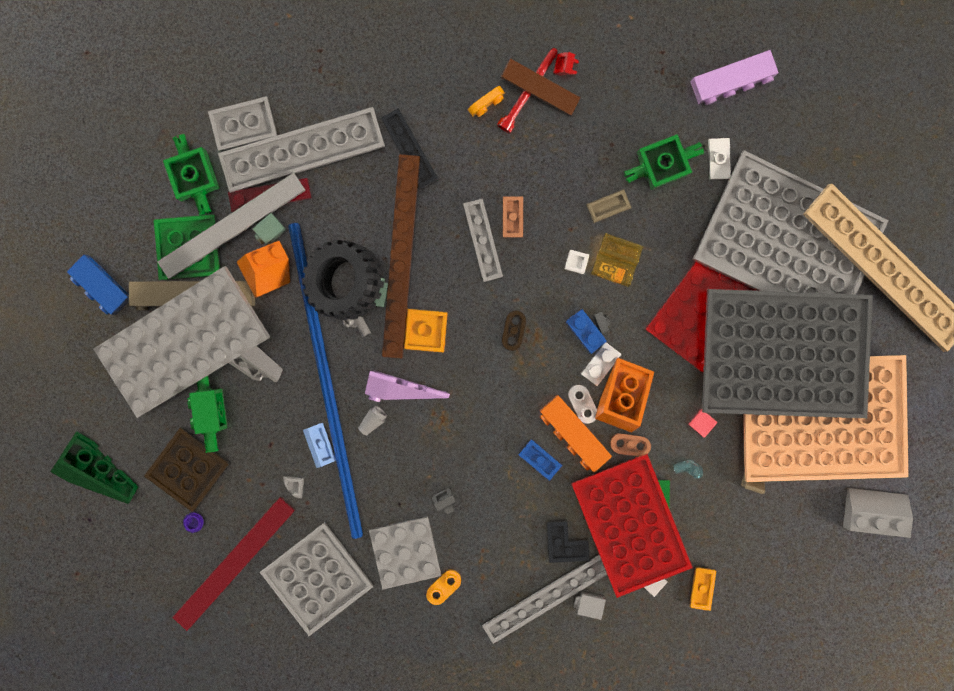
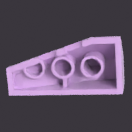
(392, 388)

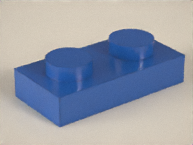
(540, 459)

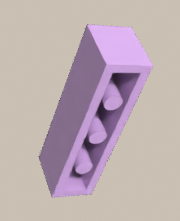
(734, 77)

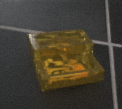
(617, 260)

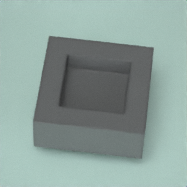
(602, 322)

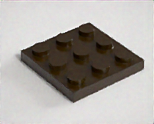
(186, 469)

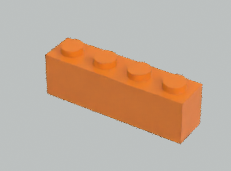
(576, 434)

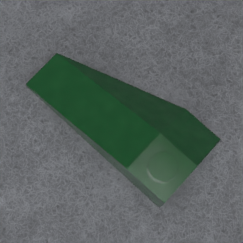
(89, 468)

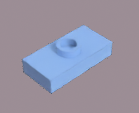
(319, 445)

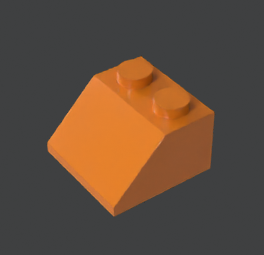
(265, 269)

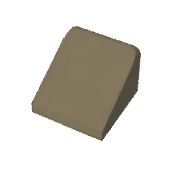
(758, 487)

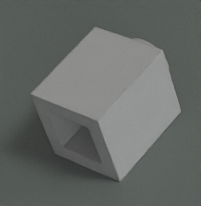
(589, 605)

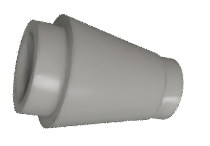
(372, 420)

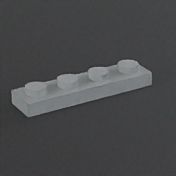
(483, 240)

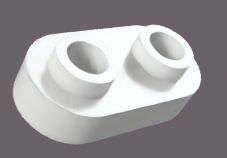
(582, 404)

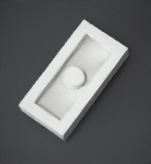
(601, 364)

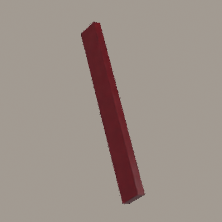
(233, 563)

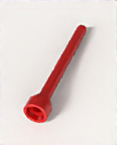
(507, 122)

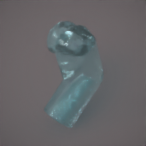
(690, 467)

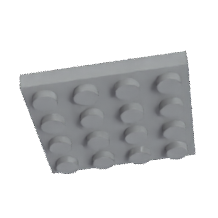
(316, 579)

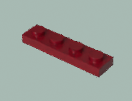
(241, 197)

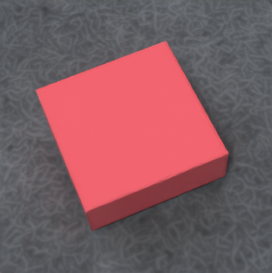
(702, 423)

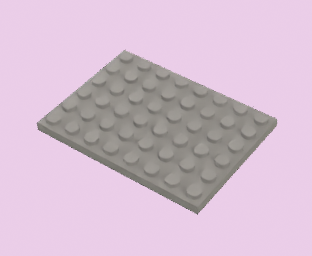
(766, 239)

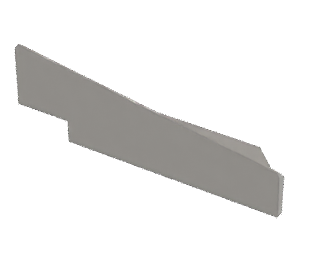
(257, 365)

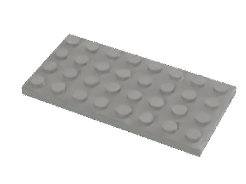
(181, 342)

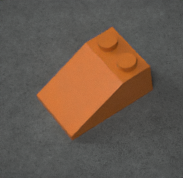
(625, 396)

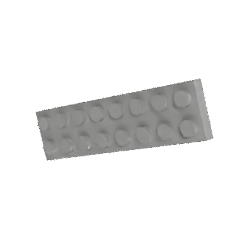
(301, 150)

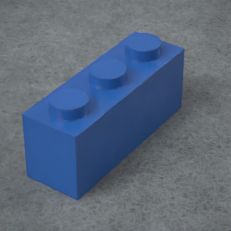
(99, 285)

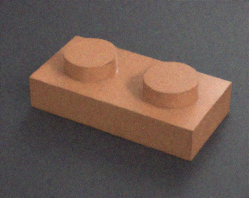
(512, 217)

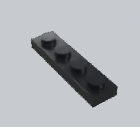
(408, 145)

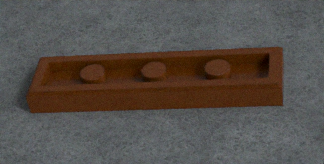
(540, 87)

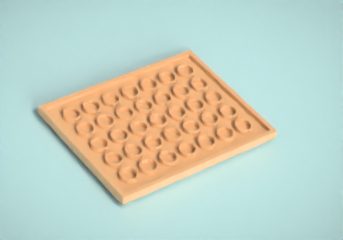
(833, 446)

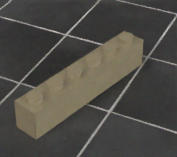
(158, 293)

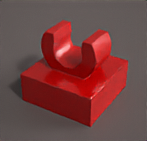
(564, 64)

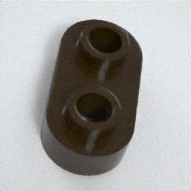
(512, 330)

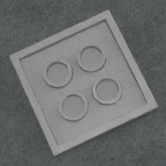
(405, 552)

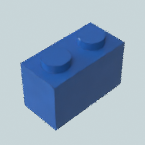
(585, 331)

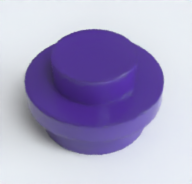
(193, 522)

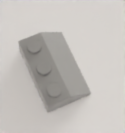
(878, 512)

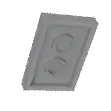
(242, 123)

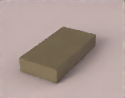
(608, 206)

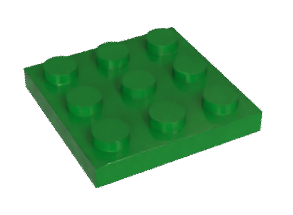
(174, 233)

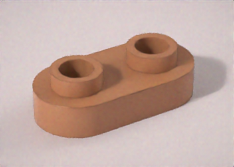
(629, 444)

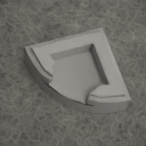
(294, 485)

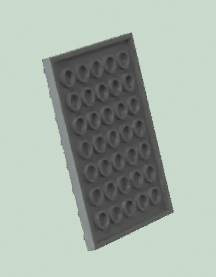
(787, 353)

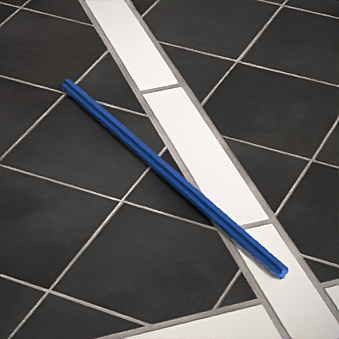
(327, 388)

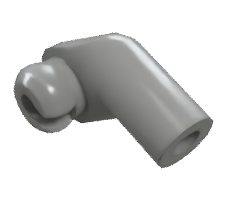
(358, 323)

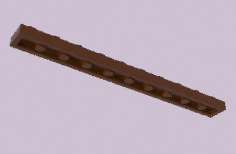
(401, 256)

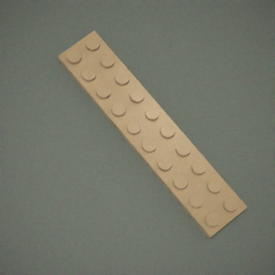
(884, 265)

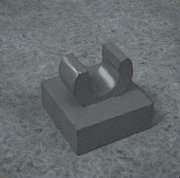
(444, 500)

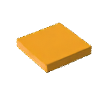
(425, 330)

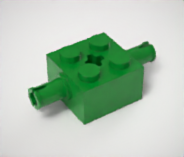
(667, 149)
(180, 168)
(207, 413)

